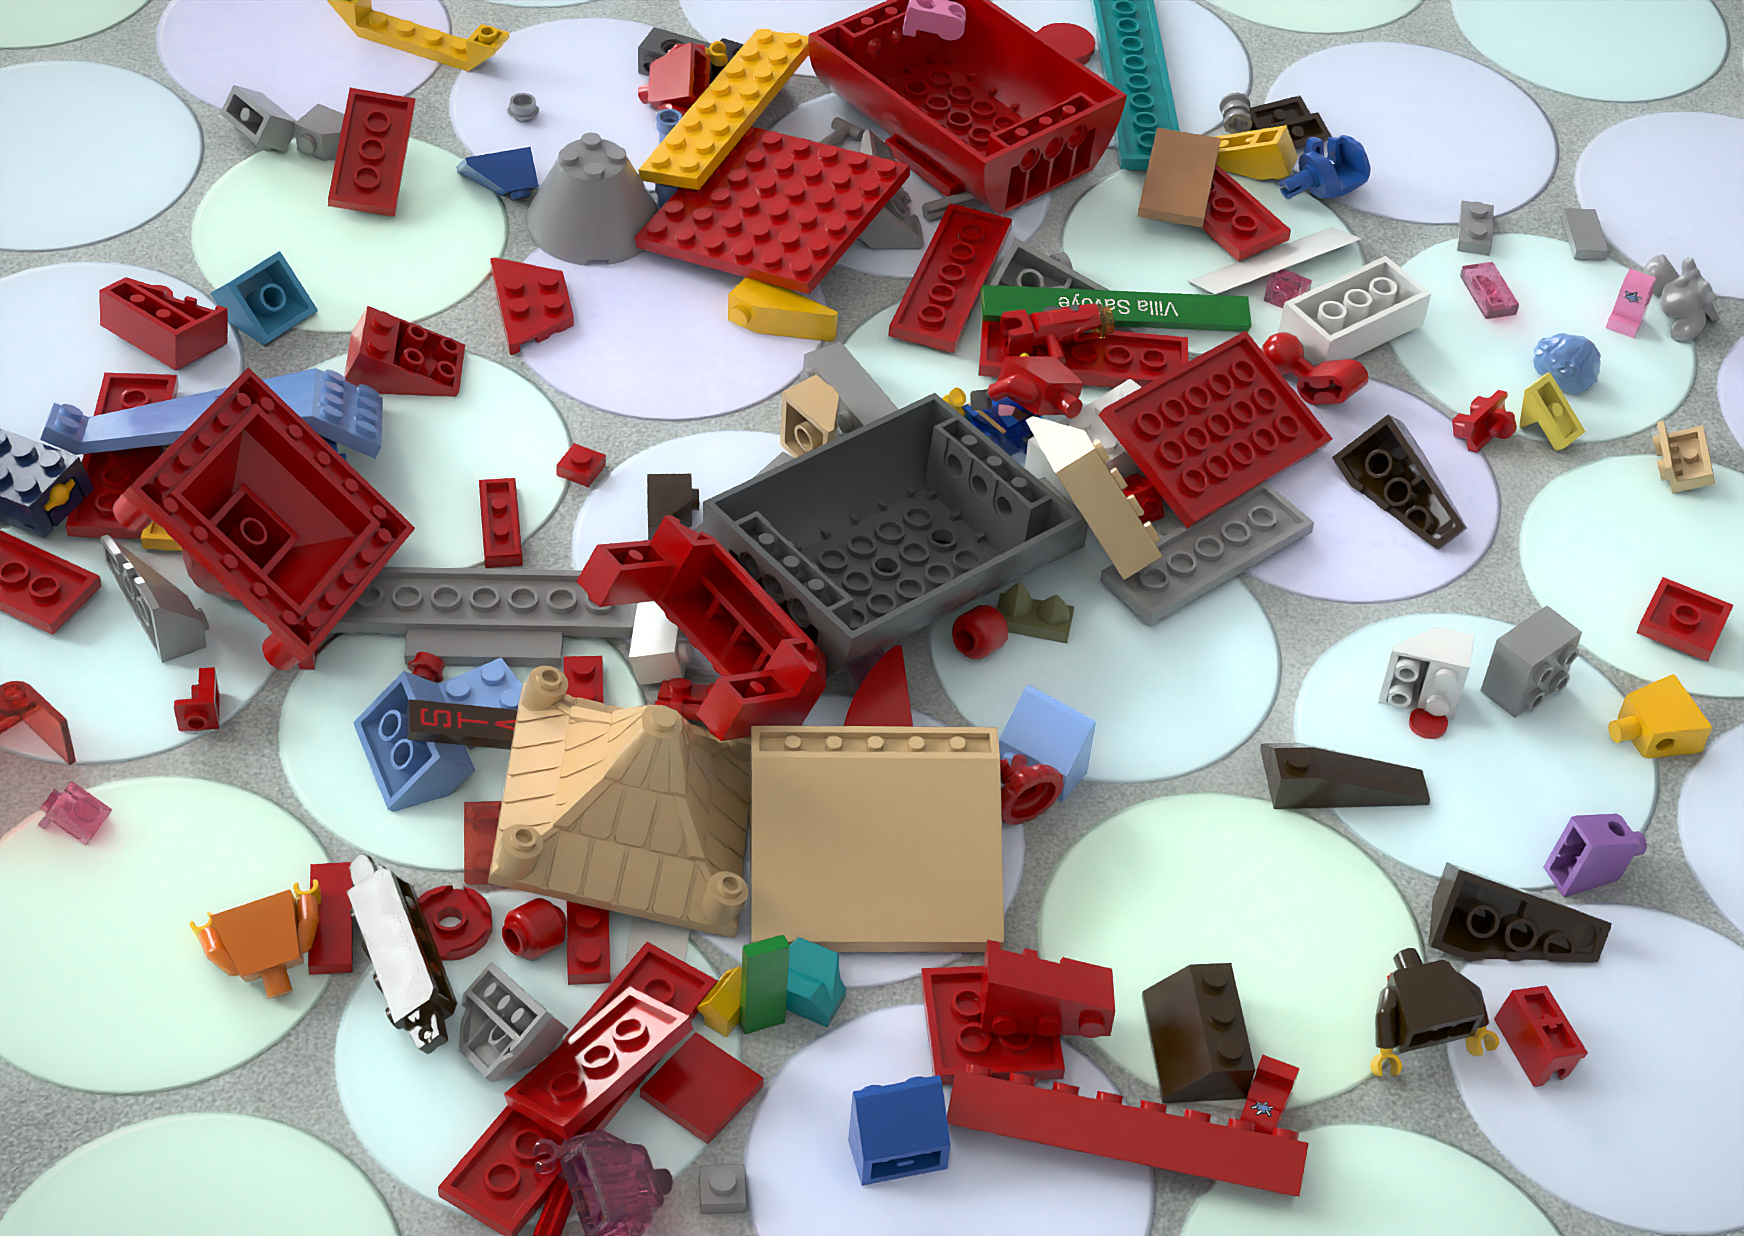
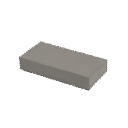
(1584, 234)

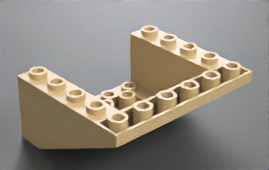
(876, 837)

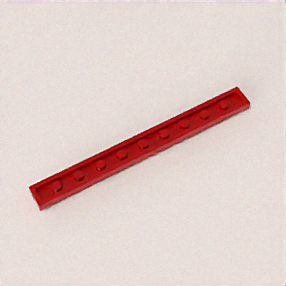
(586, 925)

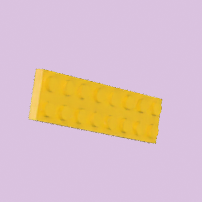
(726, 110)

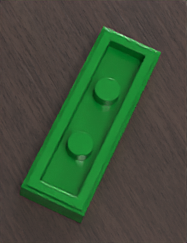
(764, 984)

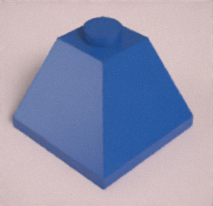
(502, 172)

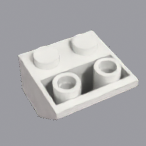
(1428, 671)

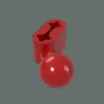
(1326, 383)

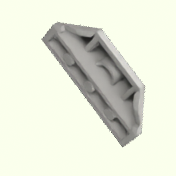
(505, 1026)

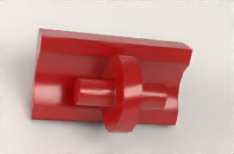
(1486, 420)

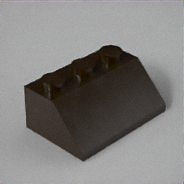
(1199, 1035)

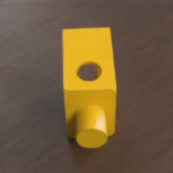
(1661, 720)

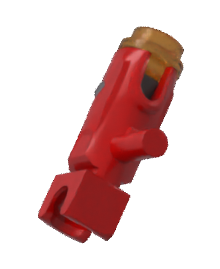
(1055, 328)

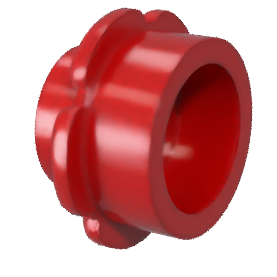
(427, 666)

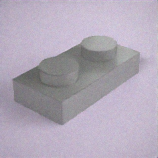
(1475, 227)

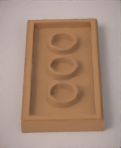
(1179, 177)

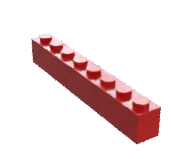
(1127, 1132)

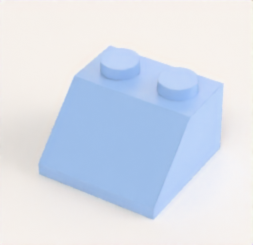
(1049, 735)

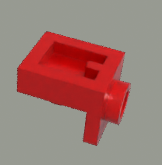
(1147, 497)
(203, 709)

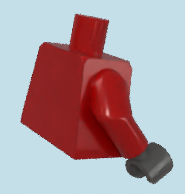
(1036, 384)

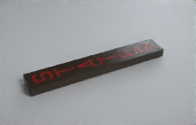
(460, 724)

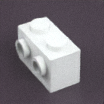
(657, 646)

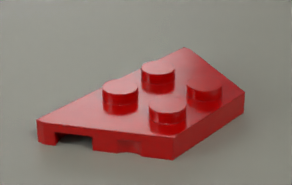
(530, 301)

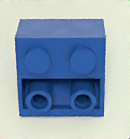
(899, 1130)

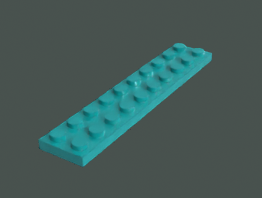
(1137, 66)

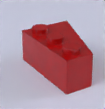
(160, 324)
(1044, 996)

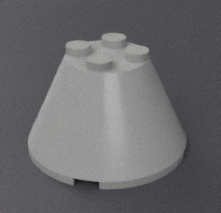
(590, 204)

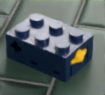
(38, 484)

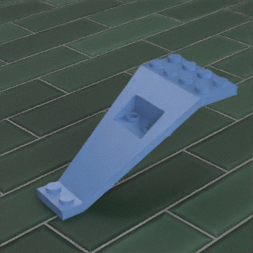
(320, 398)

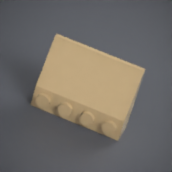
(1099, 495)

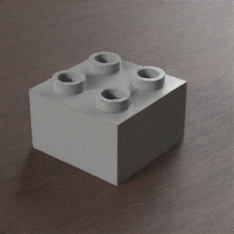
(1531, 661)

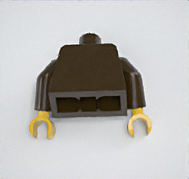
(1428, 1008)

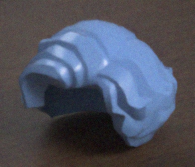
(1570, 360)

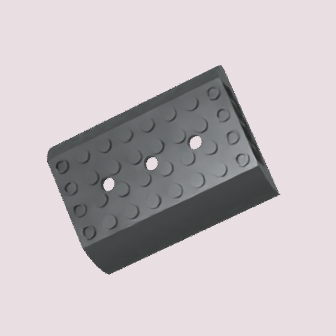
(881, 502)

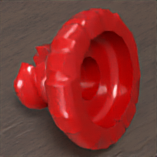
(1027, 789)

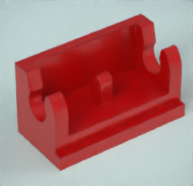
(1539, 1034)

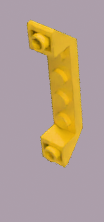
(418, 39)

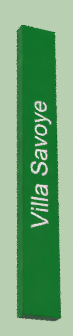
(1128, 307)

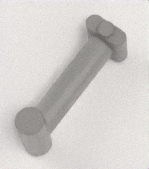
(842, 130)

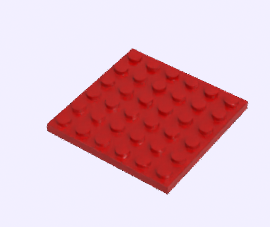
(775, 210)

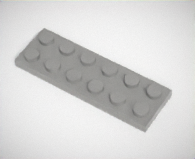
(1210, 553)

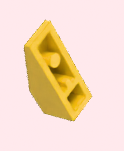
(1258, 153)
(780, 312)

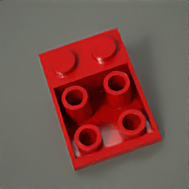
(402, 357)

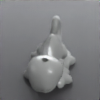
(1683, 296)

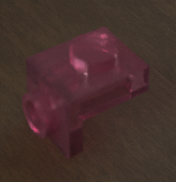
(74, 812)

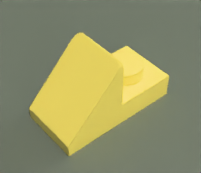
(1548, 406)

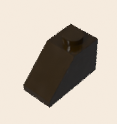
(670, 496)

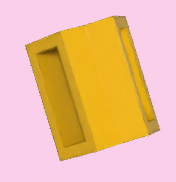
(722, 1003)

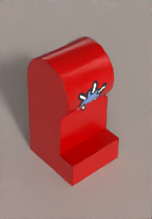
(1269, 1094)

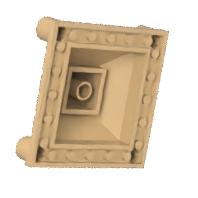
(623, 809)

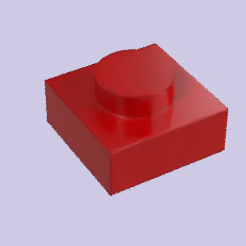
(581, 465)

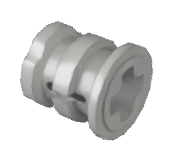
(1236, 113)

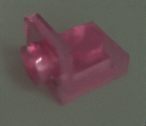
(1284, 287)

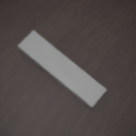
(483, 646)

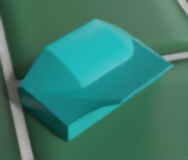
(814, 982)

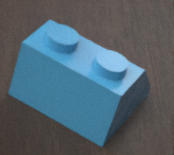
(265, 299)

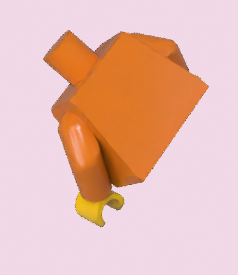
(263, 937)

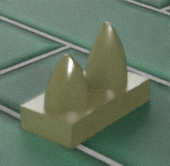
(1034, 617)

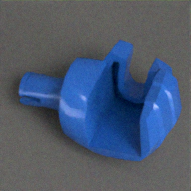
(1329, 177)

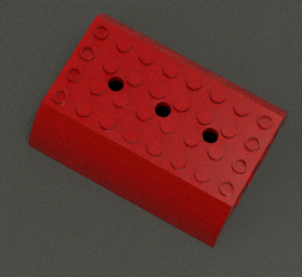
(996, 87)

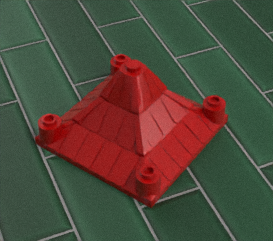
(268, 517)

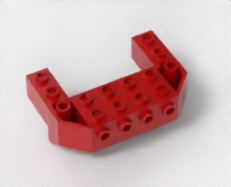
(764, 656)

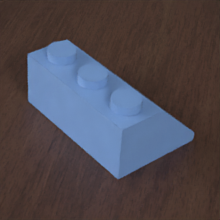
(403, 768)

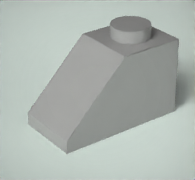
(319, 132)

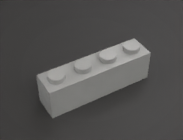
(859, 395)

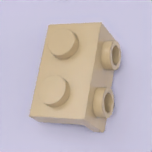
(1685, 458)

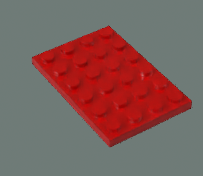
(1215, 428)

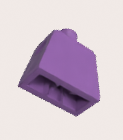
(1592, 852)

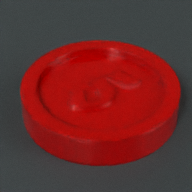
(1426, 724)

